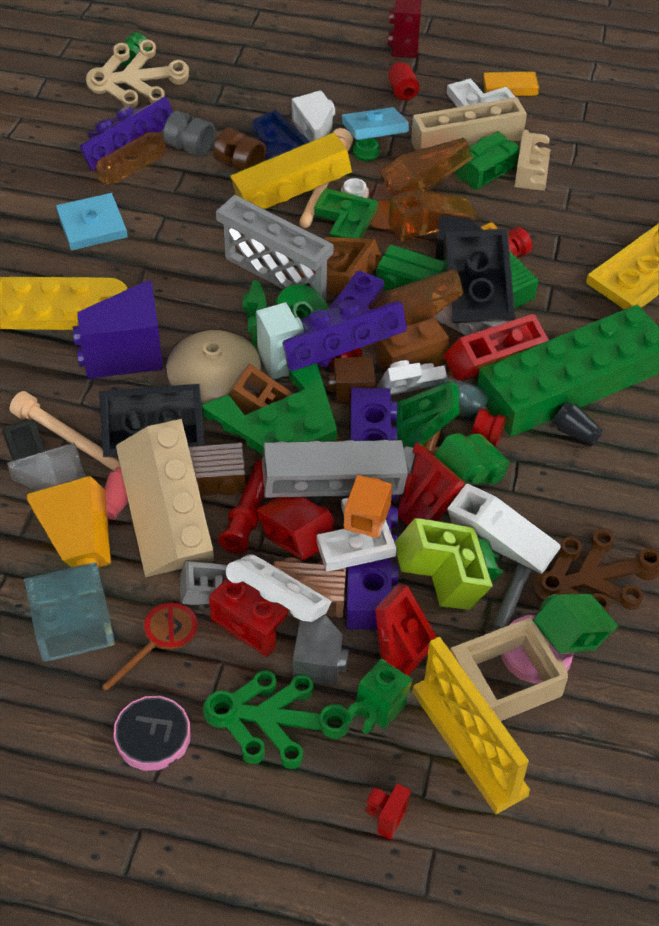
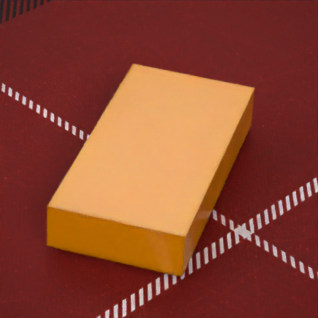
(517, 82)

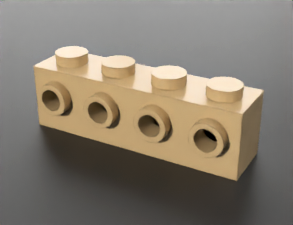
(469, 122)

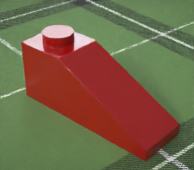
(493, 345)

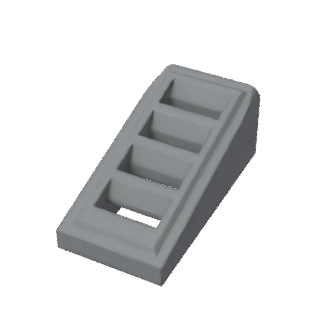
(199, 572)

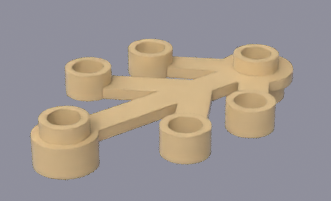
(134, 75)

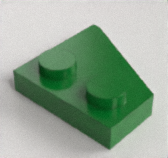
(426, 413)

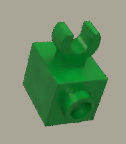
(380, 696)

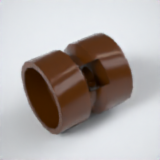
(238, 150)

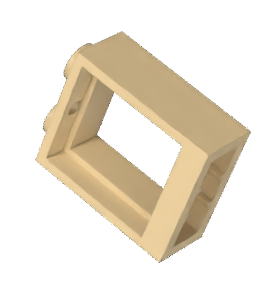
(504, 640)

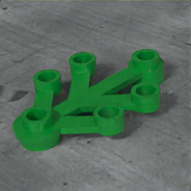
(271, 715)

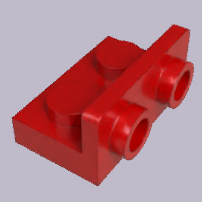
(247, 615)

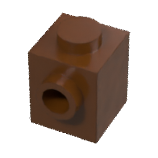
(350, 373)

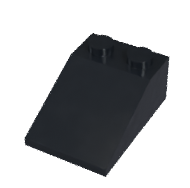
(484, 274)

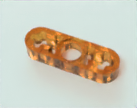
(115, 166)

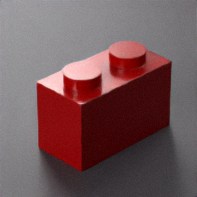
(295, 524)

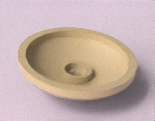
(212, 361)

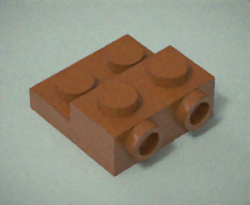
(348, 258)

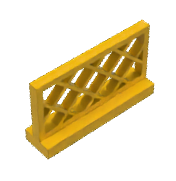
(472, 729)

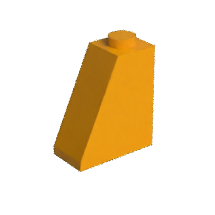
(75, 520)

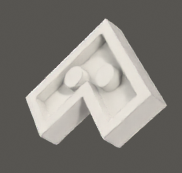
(468, 93)
(408, 377)
(347, 548)

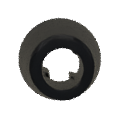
(577, 424)

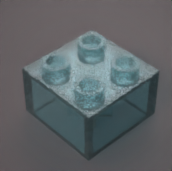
(69, 612)

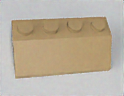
(164, 498)

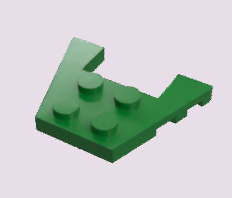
(296, 418)

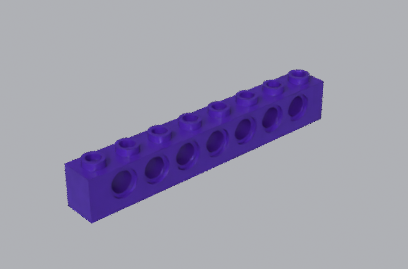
(371, 421)

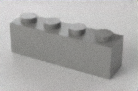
(330, 467)

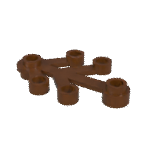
(597, 577)

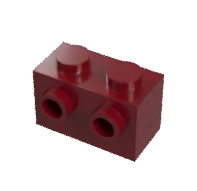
(406, 30)

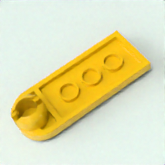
(631, 274)
(51, 301)

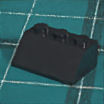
(131, 410)

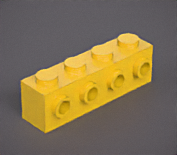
(293, 172)

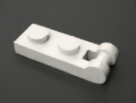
(278, 587)

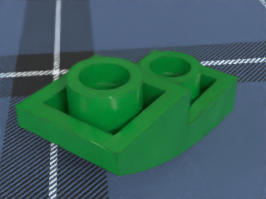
(253, 301)

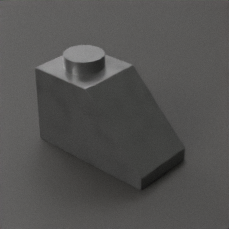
(319, 651)

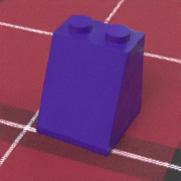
(119, 334)

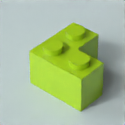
(448, 555)

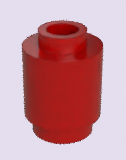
(403, 81)

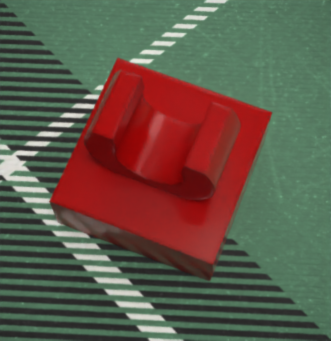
(388, 808)

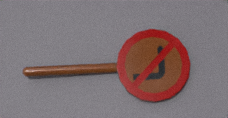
(166, 627)

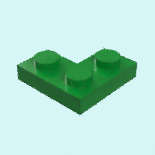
(351, 213)

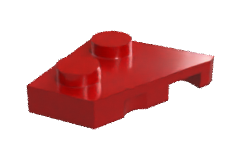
(428, 488)

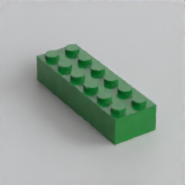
(572, 369)

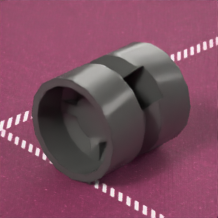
(189, 132)

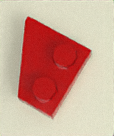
(402, 630)

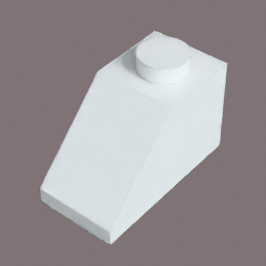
(313, 115)

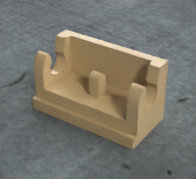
(532, 162)

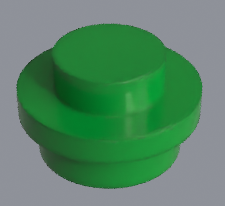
(366, 149)

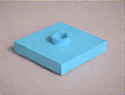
(375, 123)
(91, 221)

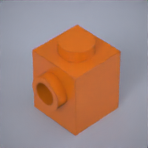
(367, 506)

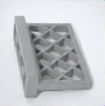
(281, 239)

